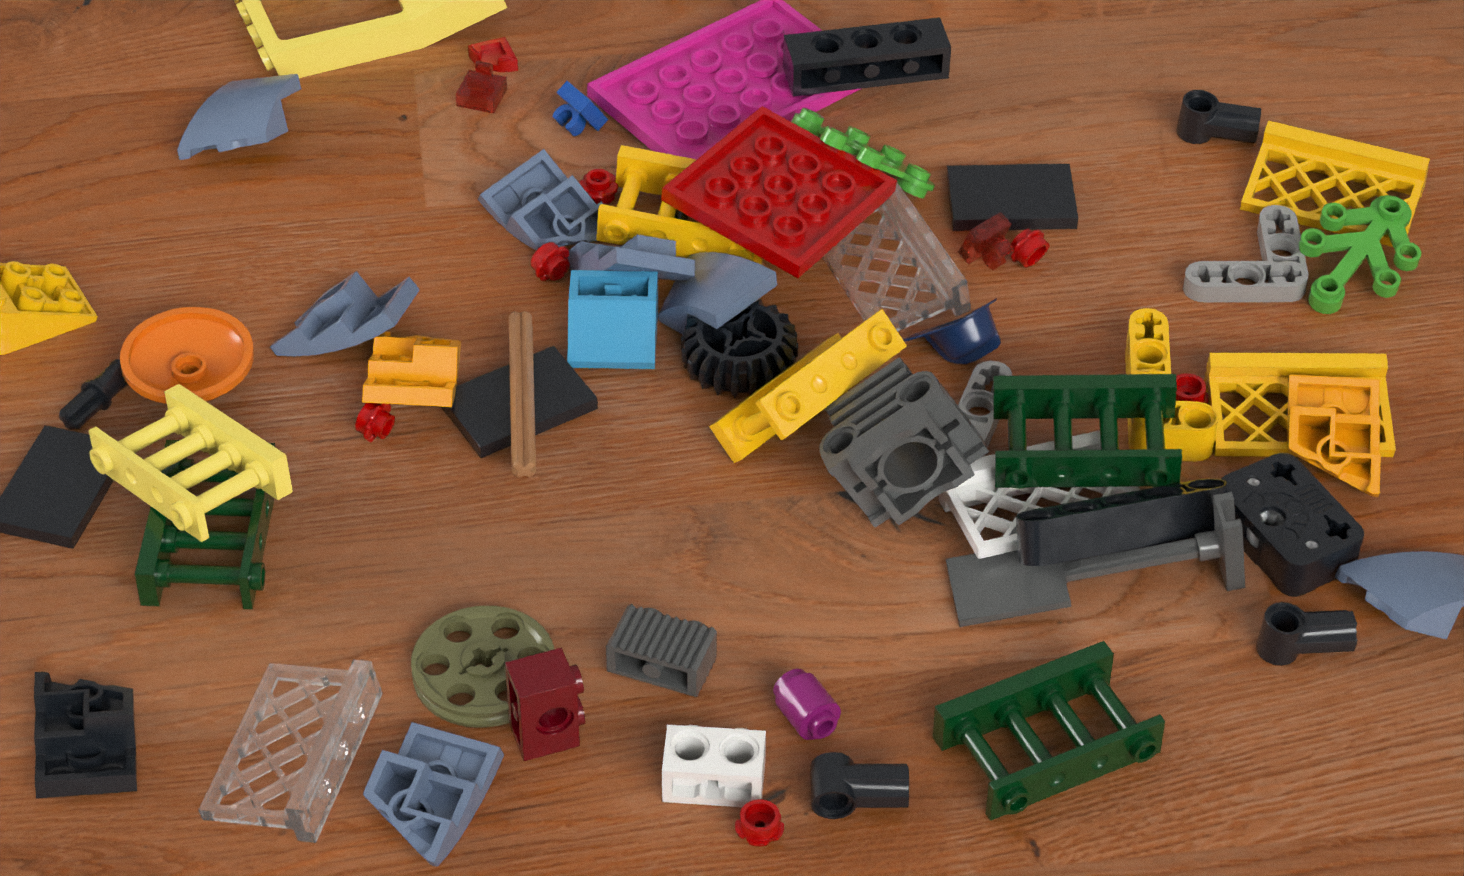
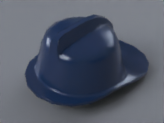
(964, 338)

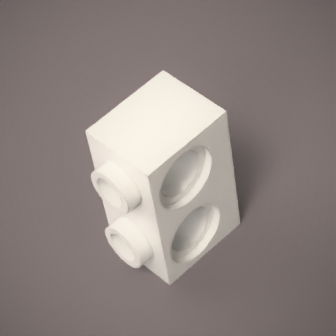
(713, 765)

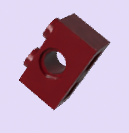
(544, 703)

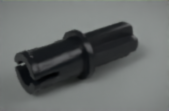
(94, 395)

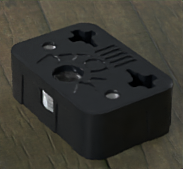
(1292, 524)

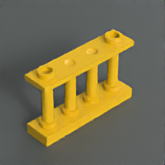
(648, 173)
(808, 386)

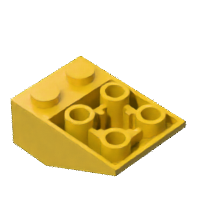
(39, 304)

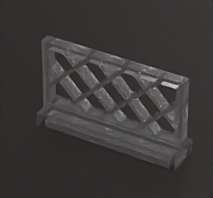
(922, 252)
(333, 748)

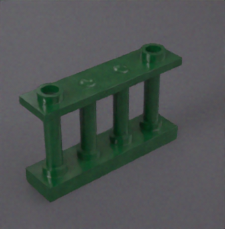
(1086, 398)
(162, 538)
(1040, 690)

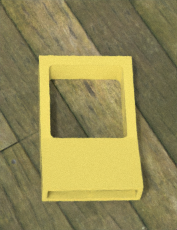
(412, 29)

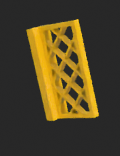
(1342, 162)
(1264, 373)

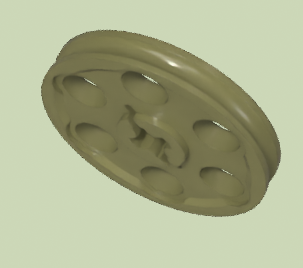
(462, 658)

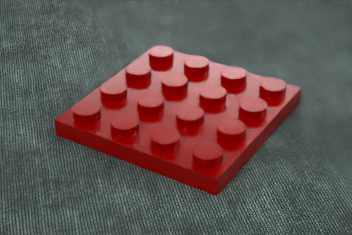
(779, 191)

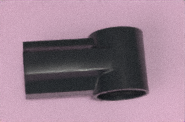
(1206, 117)
(1291, 632)
(842, 786)

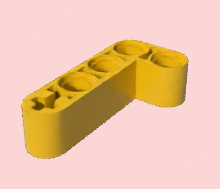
(1149, 353)

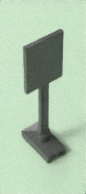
(1005, 588)

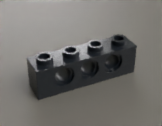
(866, 56)

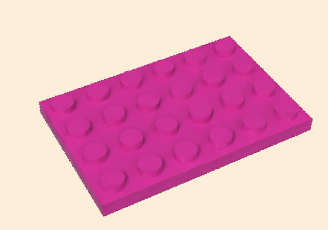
(709, 81)

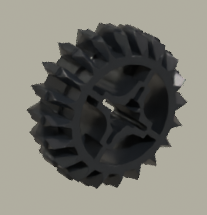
(742, 351)

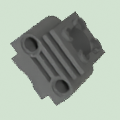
(899, 443)

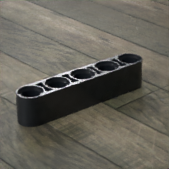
(1117, 522)

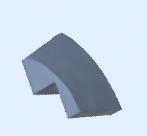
(239, 115)
(542, 205)
(637, 254)
(718, 290)
(346, 317)
(1413, 588)
(432, 787)

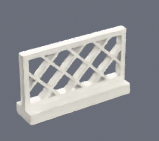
(982, 489)

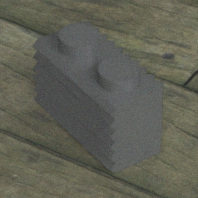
(662, 650)

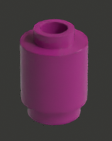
(806, 704)

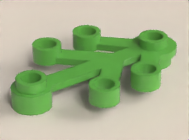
(910, 178)
(1386, 216)

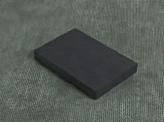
(1024, 193)
(483, 403)
(53, 490)

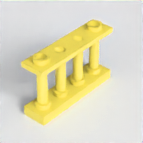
(205, 430)

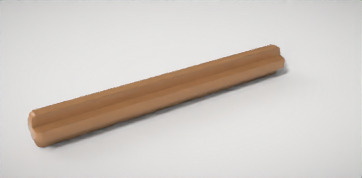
(522, 395)

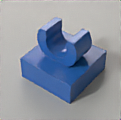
(579, 109)

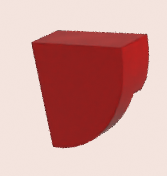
(496, 52)

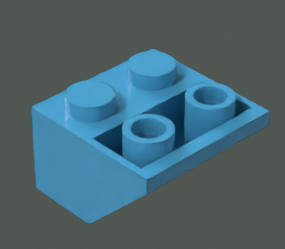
(612, 319)

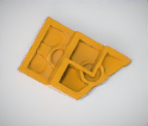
(412, 371)
(1337, 427)

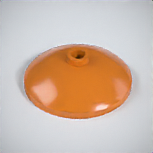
(187, 347)

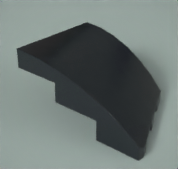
(83, 738)

